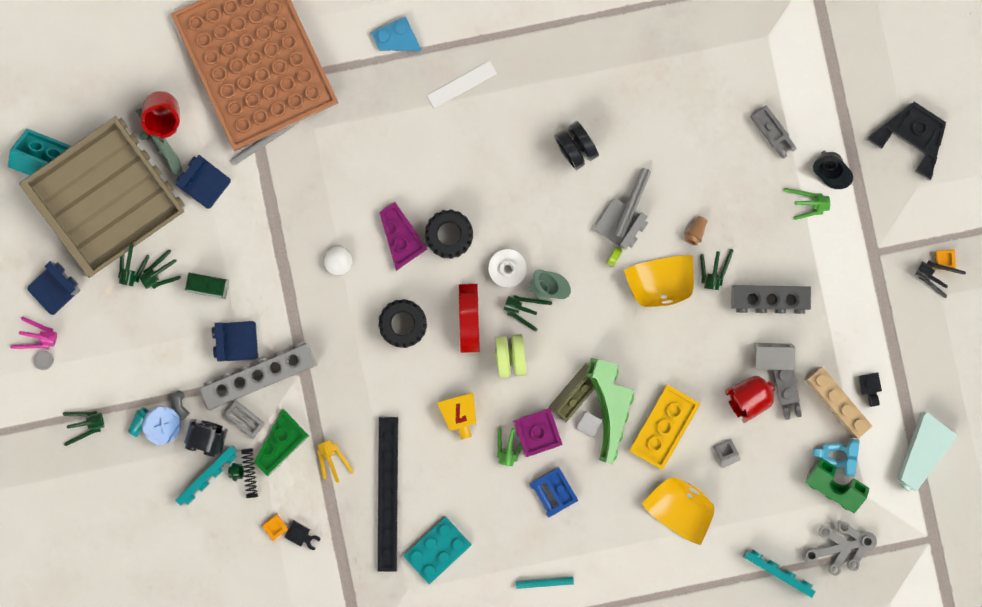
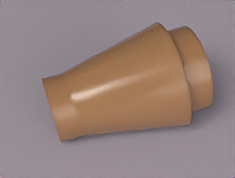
(695, 232)

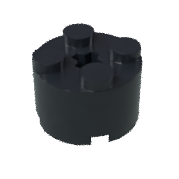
(205, 437)

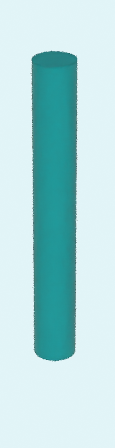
(544, 582)

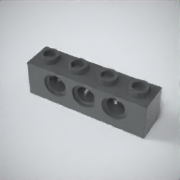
(801, 294)

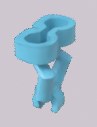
(851, 451)

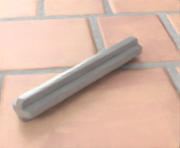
(632, 203)

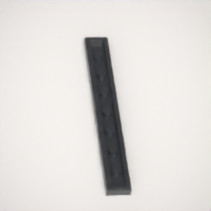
(387, 494)

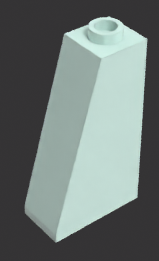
(925, 450)

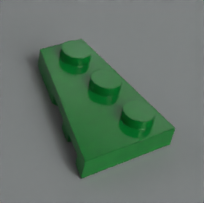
(281, 443)

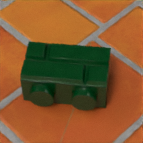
(207, 285)

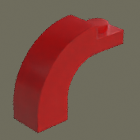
(469, 318)

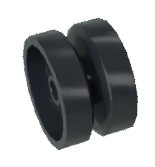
(574, 146)

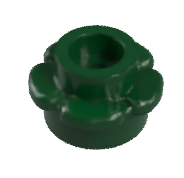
(236, 471)

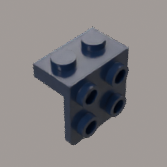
(203, 181)
(53, 288)
(235, 341)

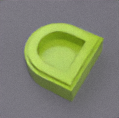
(614, 257)

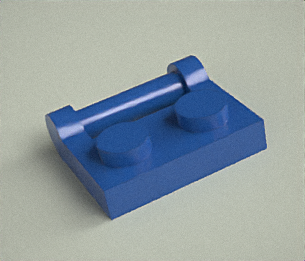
(559, 488)

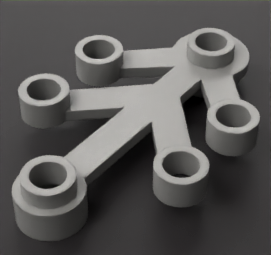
(843, 547)

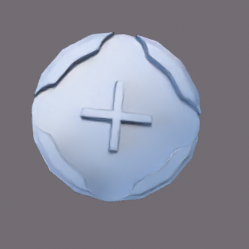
(161, 425)

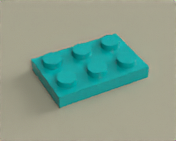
(437, 550)

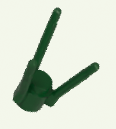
(127, 276)
(150, 276)
(713, 280)
(513, 306)
(94, 421)

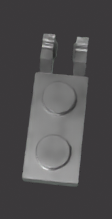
(772, 130)
(787, 391)

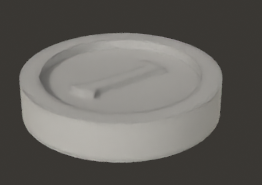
(43, 360)

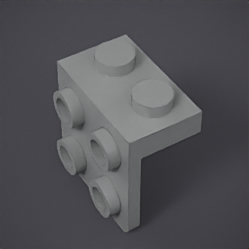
(610, 220)

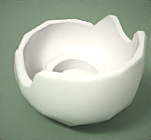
(338, 260)

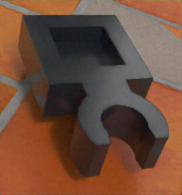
(299, 534)

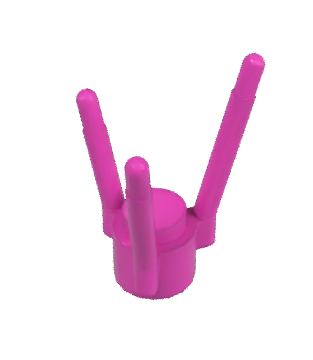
(46, 337)

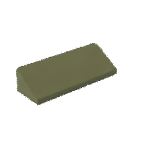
(573, 395)

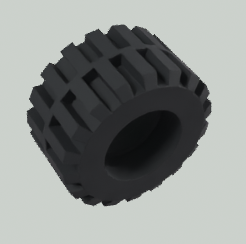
(459, 220)
(394, 308)

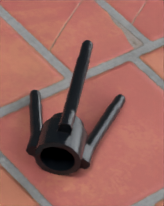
(925, 274)

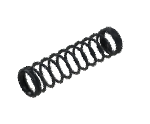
(253, 494)

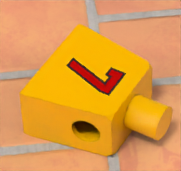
(459, 414)

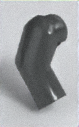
(176, 404)

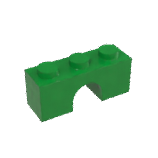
(849, 496)

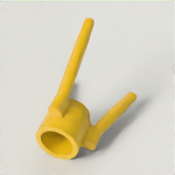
(327, 450)

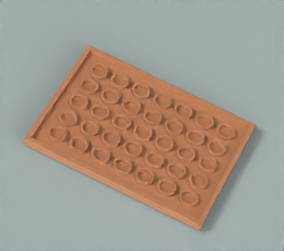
(254, 65)

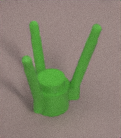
(819, 203)
(507, 457)

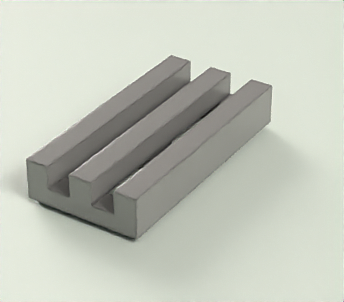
(248, 412)

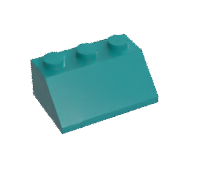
(34, 151)

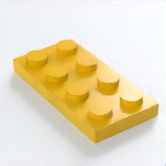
(664, 427)

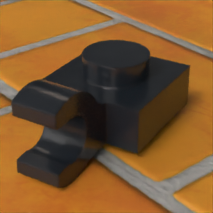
(870, 385)

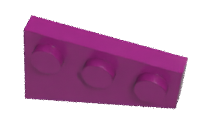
(401, 236)

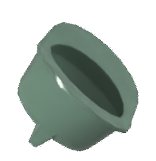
(549, 285)

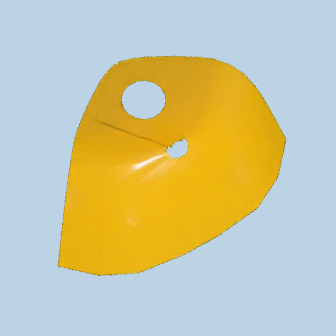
(660, 277)
(679, 513)

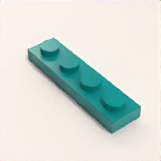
(202, 481)
(786, 576)

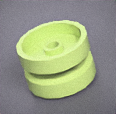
(509, 356)

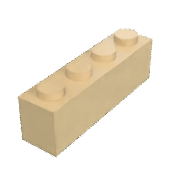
(838, 402)

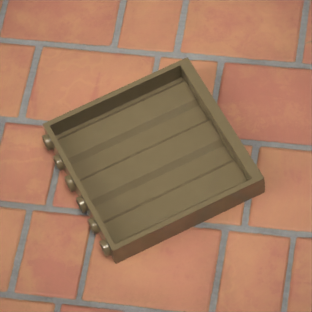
(102, 196)

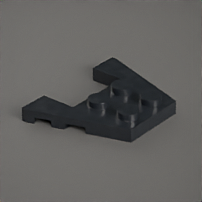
(917, 128)

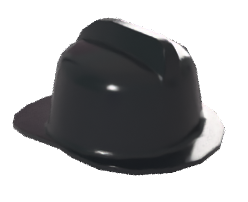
(833, 170)

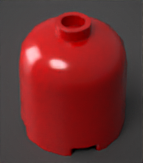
(160, 114)
(751, 397)

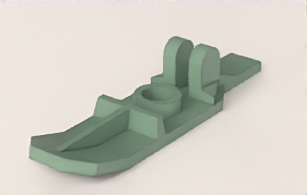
(164, 147)

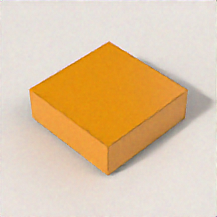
(945, 258)
(275, 527)

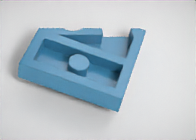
(396, 37)

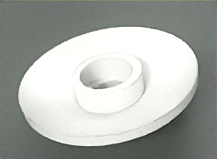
(515, 261)

